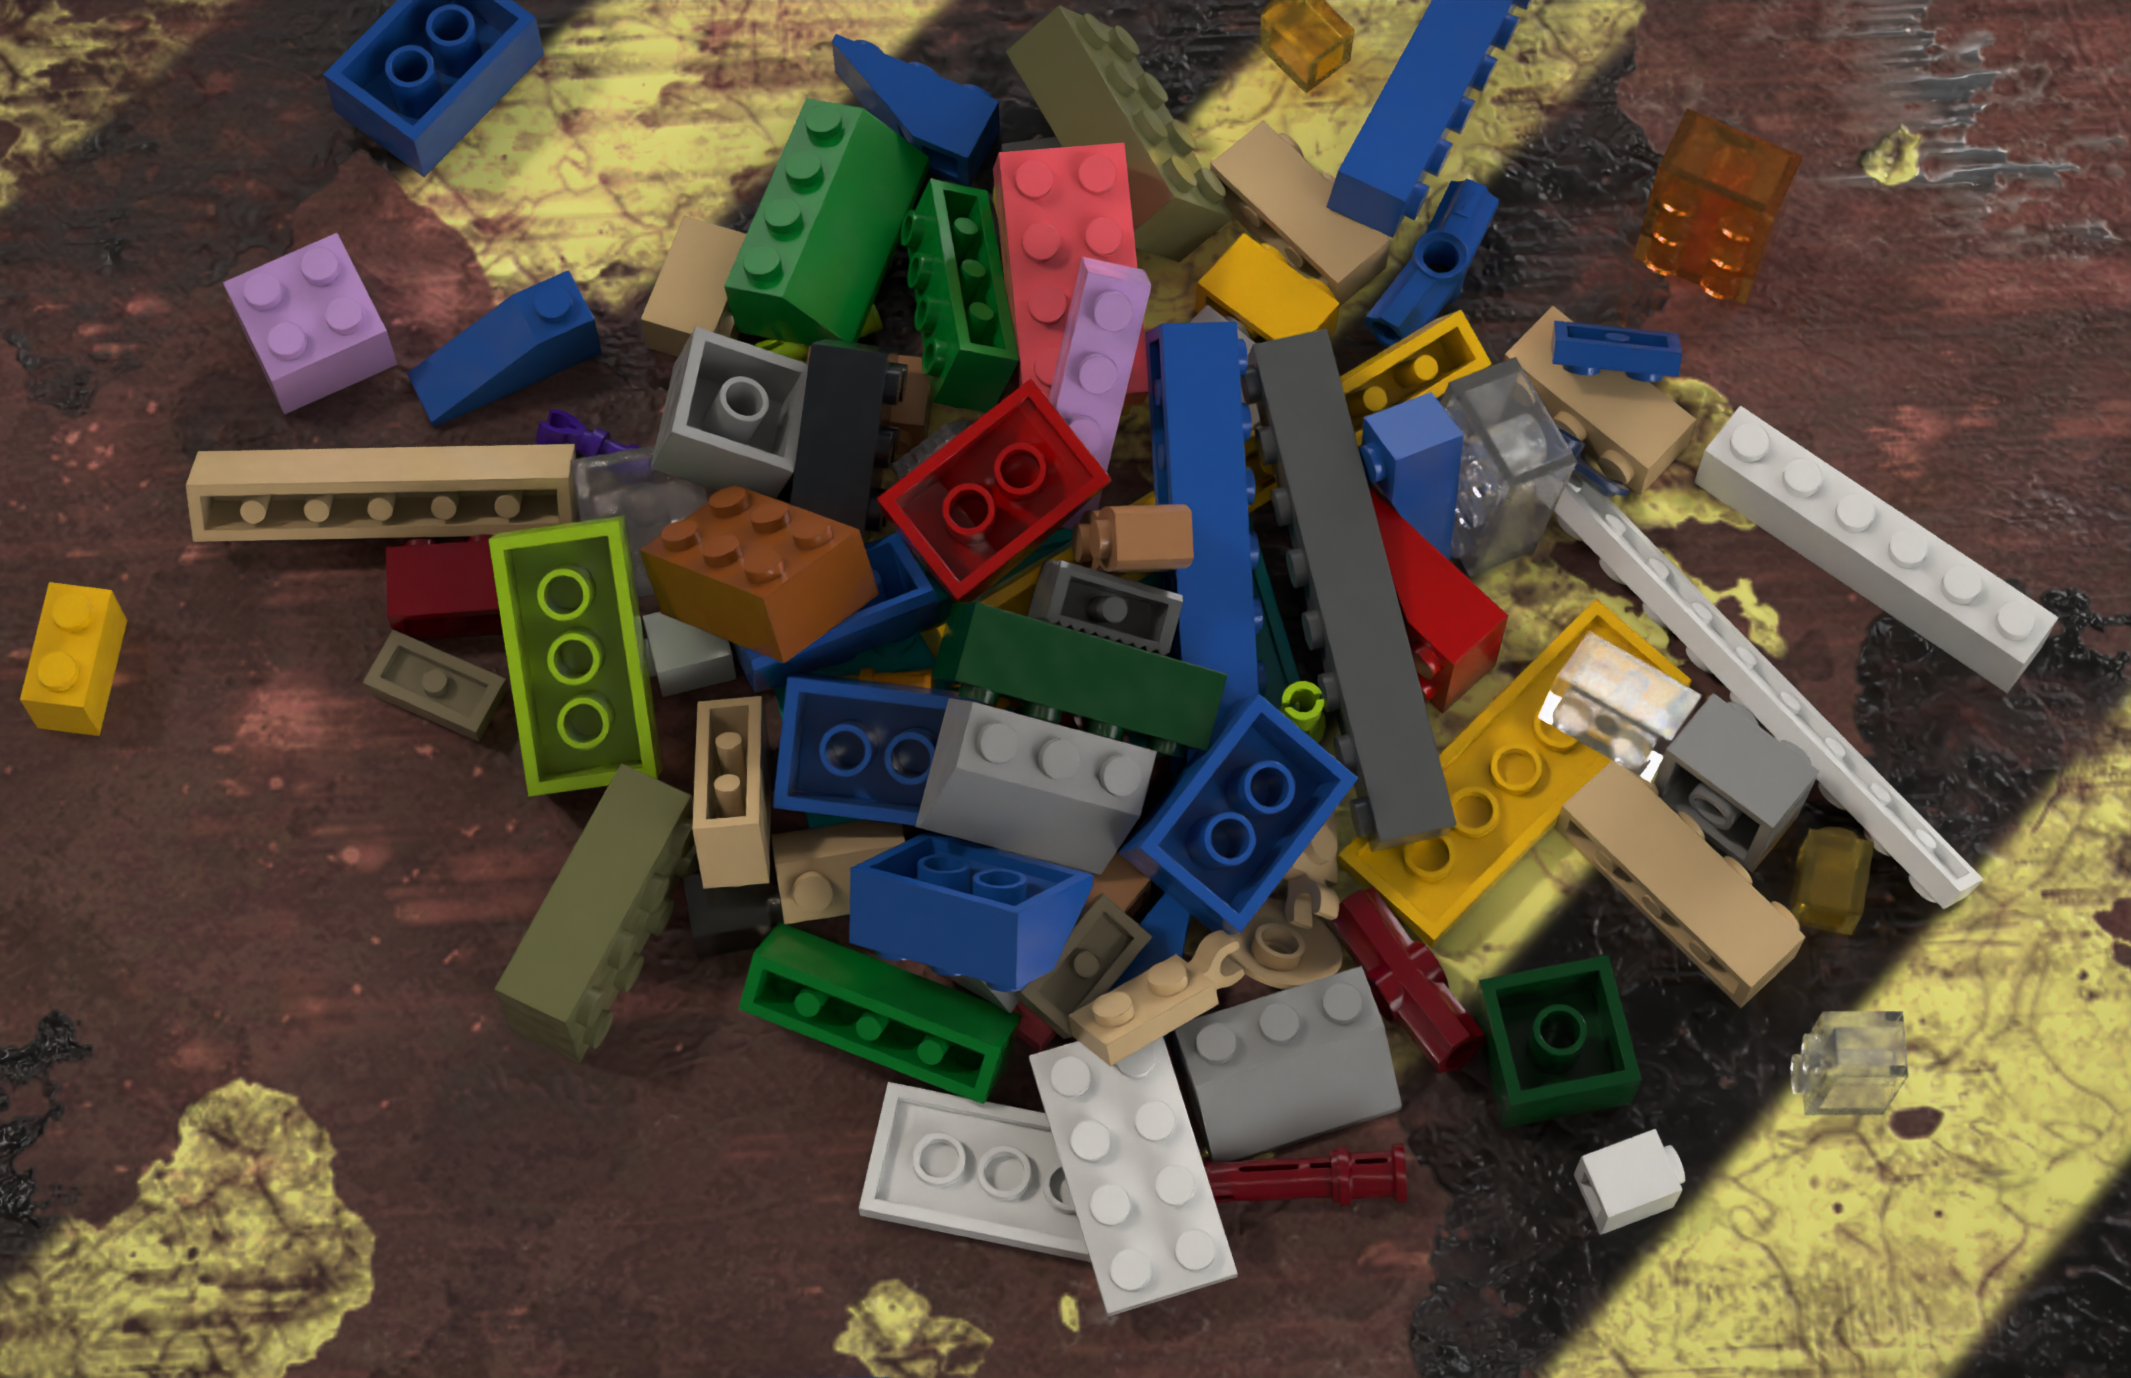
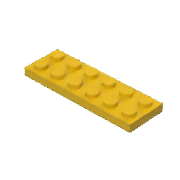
(1504, 787)

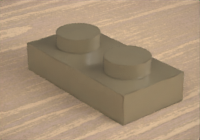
(435, 685)
(1090, 963)

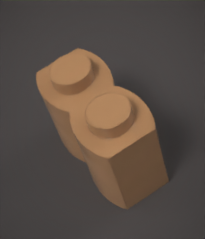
(1135, 538)

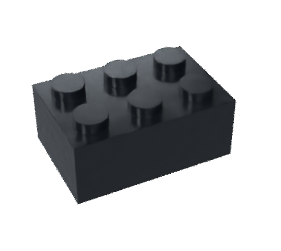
(847, 432)

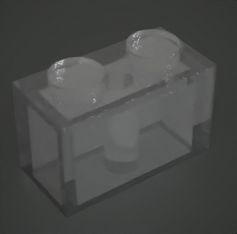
(1618, 705)
(1851, 1063)

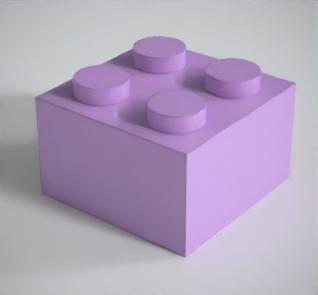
(310, 323)

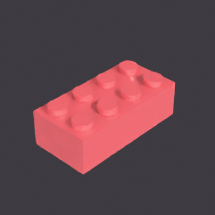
(1050, 215)

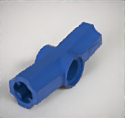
(1451, 241)

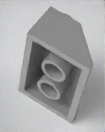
(1033, 786)
(1287, 1067)

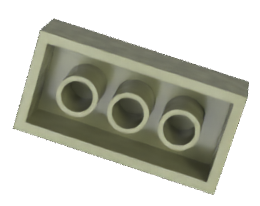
(1099, 94)
(600, 915)

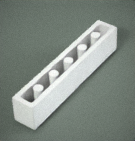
(1874, 549)

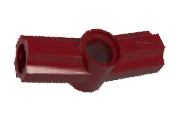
(1406, 981)

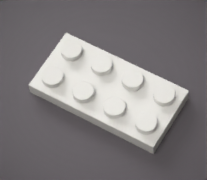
(970, 1172)
(1133, 1174)

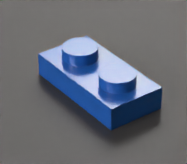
(1640, 353)

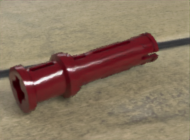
(1336, 1176)

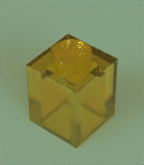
(1305, 40)
(1831, 879)

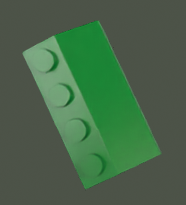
(825, 227)

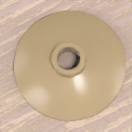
(1285, 953)

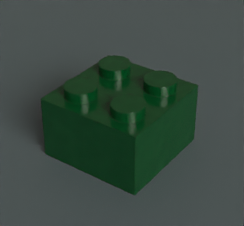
(1556, 1041)

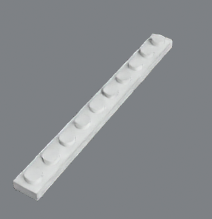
(1757, 685)

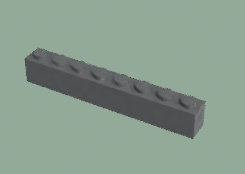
(1348, 591)

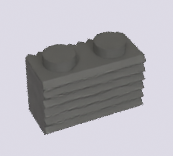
(1106, 606)

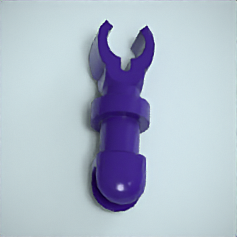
(566, 429)

